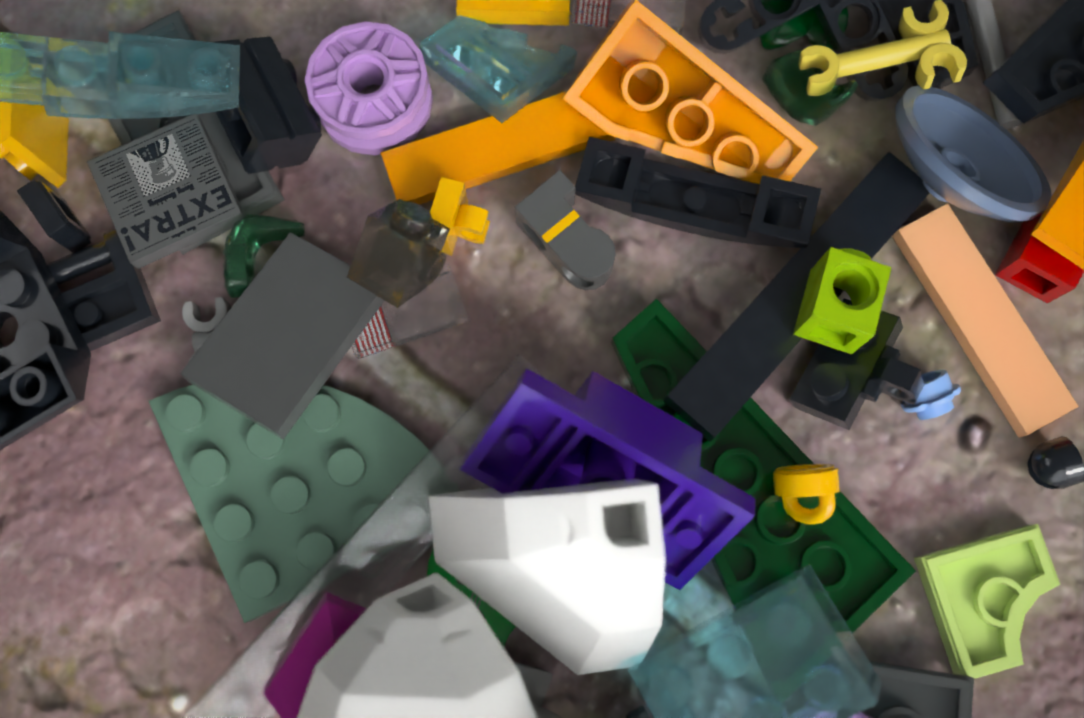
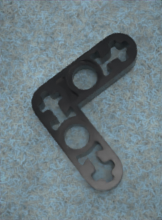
(828, 15)

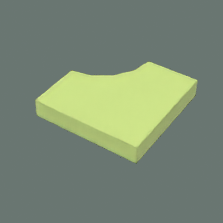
(983, 595)

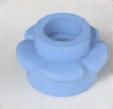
(935, 396)

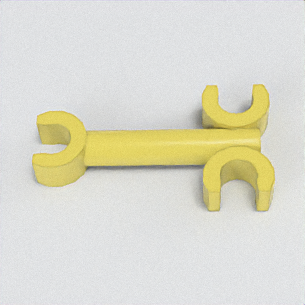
(920, 42)

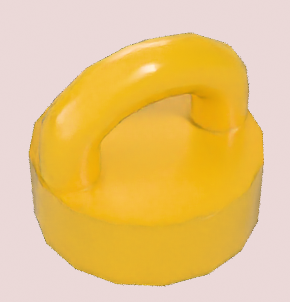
(807, 481)

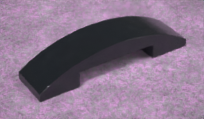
(696, 201)

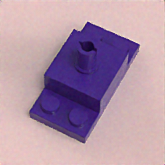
(604, 435)

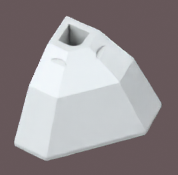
(562, 565)
(418, 658)

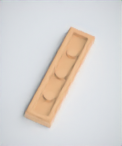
(984, 321)

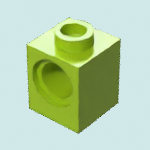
(828, 319)

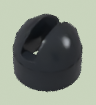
(1056, 464)

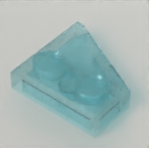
(494, 64)

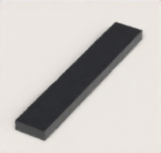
(765, 329)

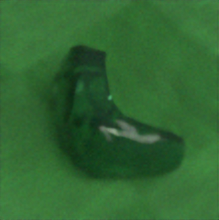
(789, 87)
(243, 245)

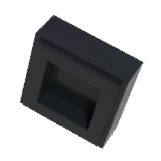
(54, 216)

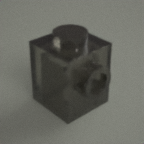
(399, 252)

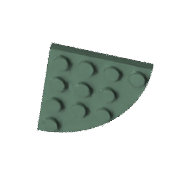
(279, 503)

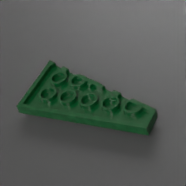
(844, 551)

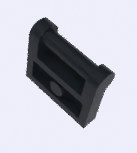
(111, 303)

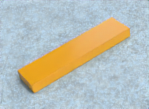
(489, 148)

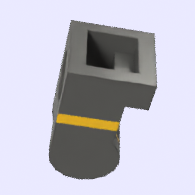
(565, 239)

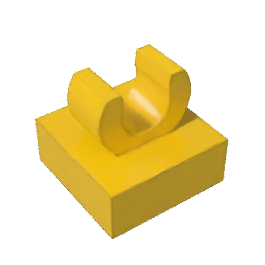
(452, 210)

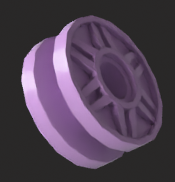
(364, 57)

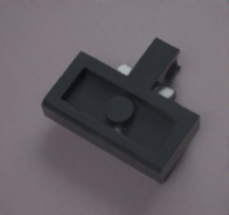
(840, 381)

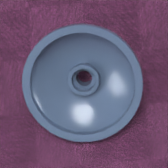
(969, 157)

